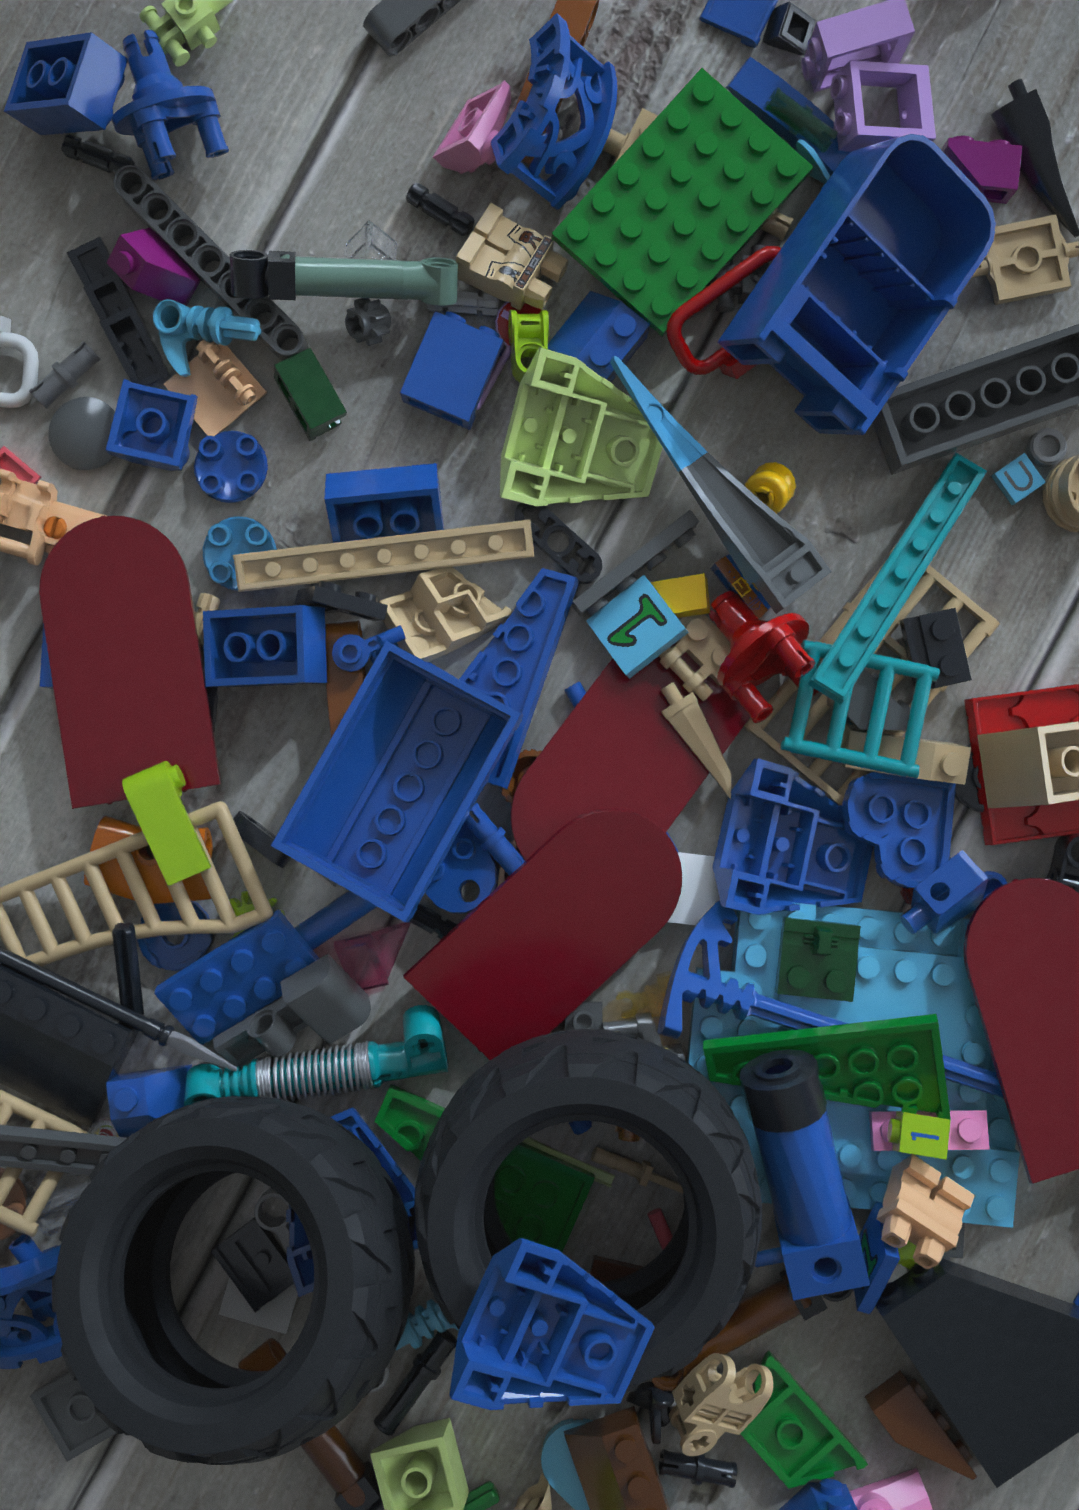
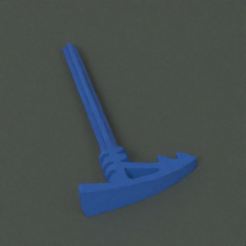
(746, 1002)

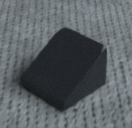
(789, 29)

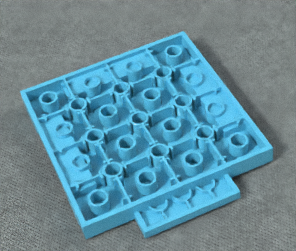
(894, 978)

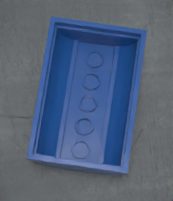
(397, 781)

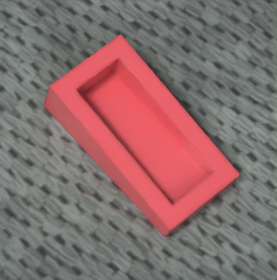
(12, 463)

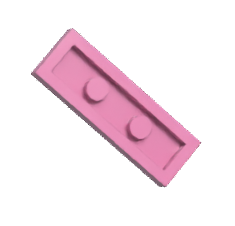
(966, 1132)

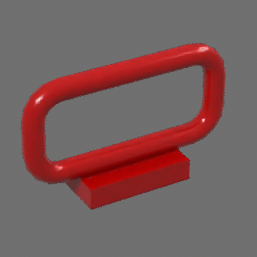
(721, 358)

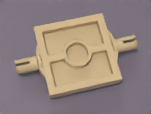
(1028, 260)

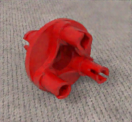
(758, 652)

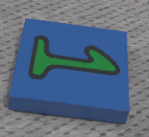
(879, 1261)

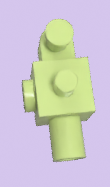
(184, 22)

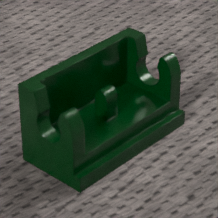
(309, 393)

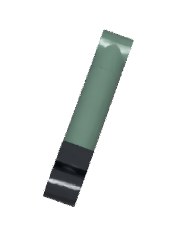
(286, 276)

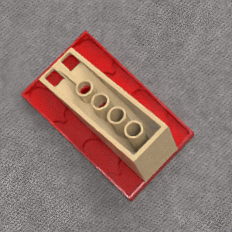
(1027, 763)

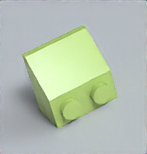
(421, 1469)

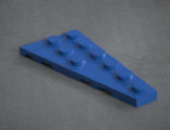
(520, 657)

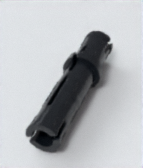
(425, 1369)

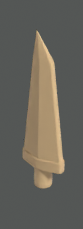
(693, 728)

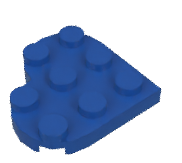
(904, 821)

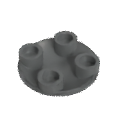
(81, 433)

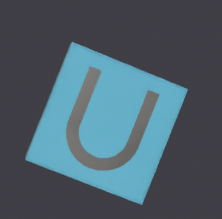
(1018, 479)

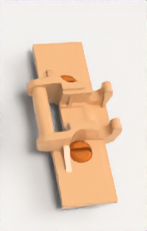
(35, 510)

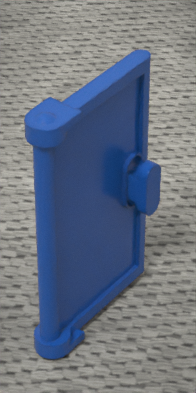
(739, 18)

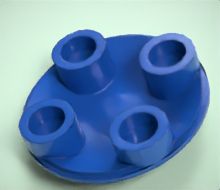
(230, 466)

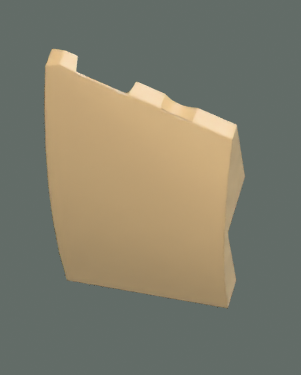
(442, 613)

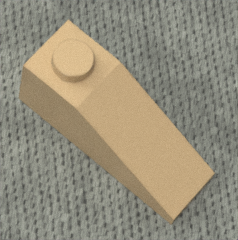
(936, 759)

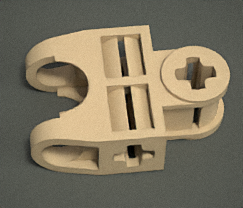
(716, 1402)

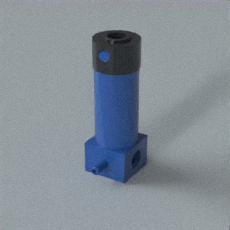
(802, 1176)

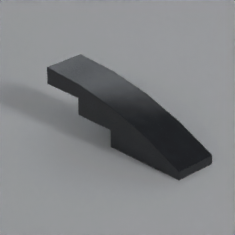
(118, 313)

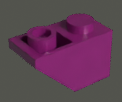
(988, 165)

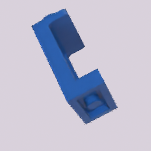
(452, 369)

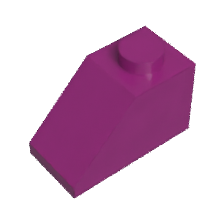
(152, 267)

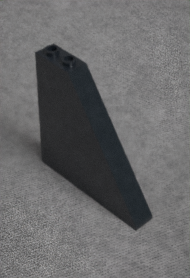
(993, 1359)

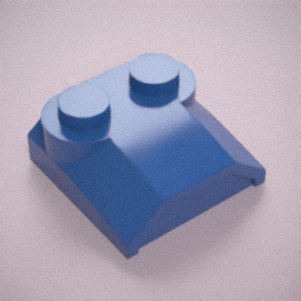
(152, 426)

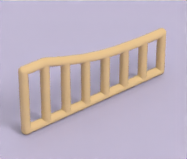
(153, 925)

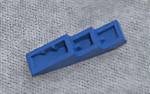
(753, 88)

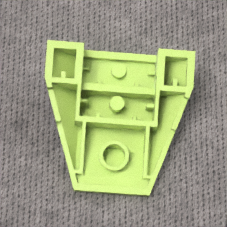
(575, 438)

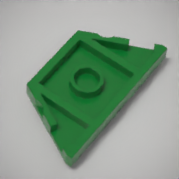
(796, 1433)

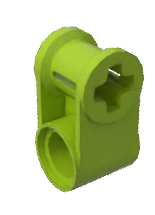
(525, 336)

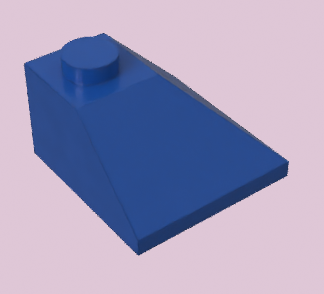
(144, 1096)

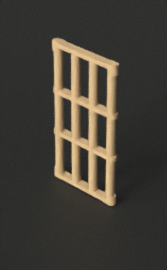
(984, 628)

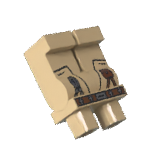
(509, 260)

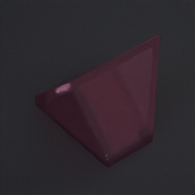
(371, 954)

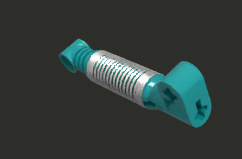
(359, 1065)

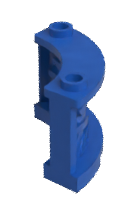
(554, 60)
(36, 1340)

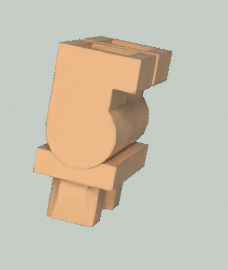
(923, 1210)

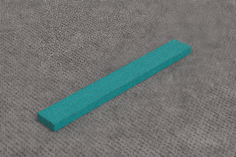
(897, 579)

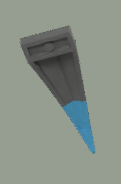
(759, 540)

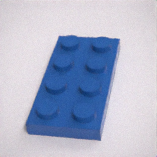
(235, 978)

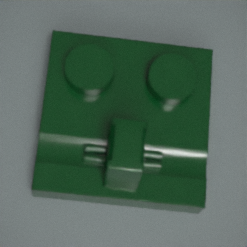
(817, 959)

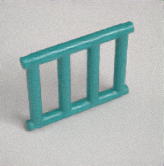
(869, 757)

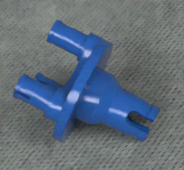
(163, 106)

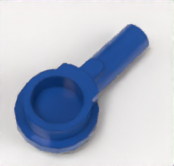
(353, 652)

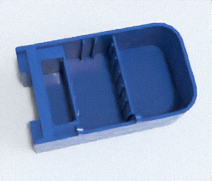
(865, 280)

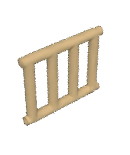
(41, 1120)

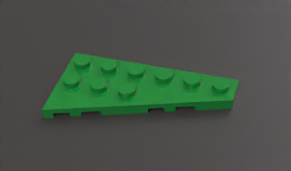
(858, 1063)
(533, 1189)

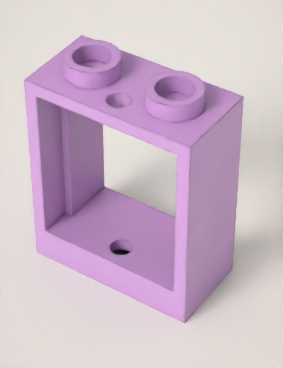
(865, 34)
(912, 95)

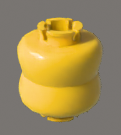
(772, 485)

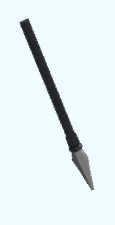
(150, 1027)

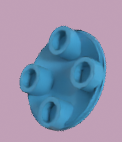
(229, 538)

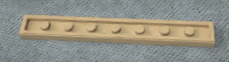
(384, 555)

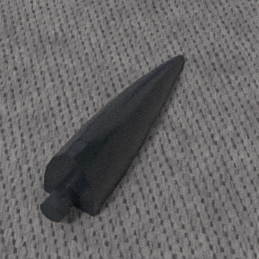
(1027, 125)

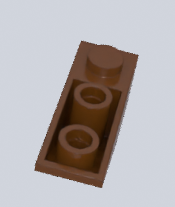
(911, 1424)

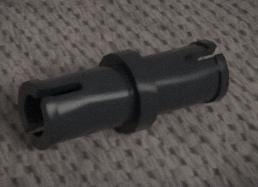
(697, 1468)

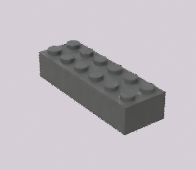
(980, 400)

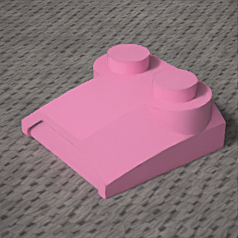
(470, 136)
(893, 1493)

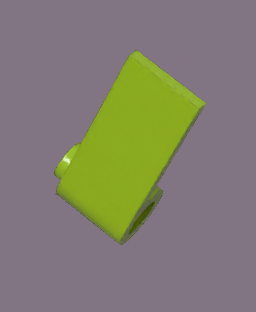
(164, 821)

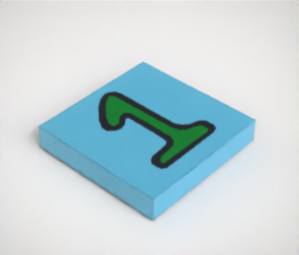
(637, 626)

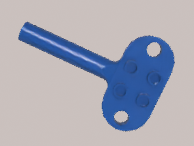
(462, 865)

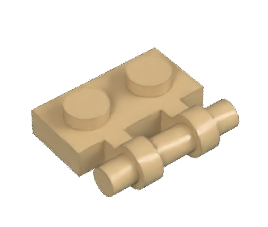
(705, 646)

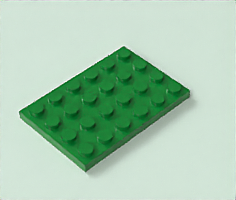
(682, 201)

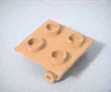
(221, 384)

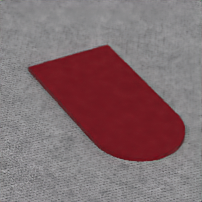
(124, 659)
(619, 755)
(553, 930)
(1026, 991)

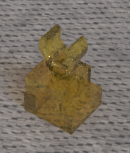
(652, 997)

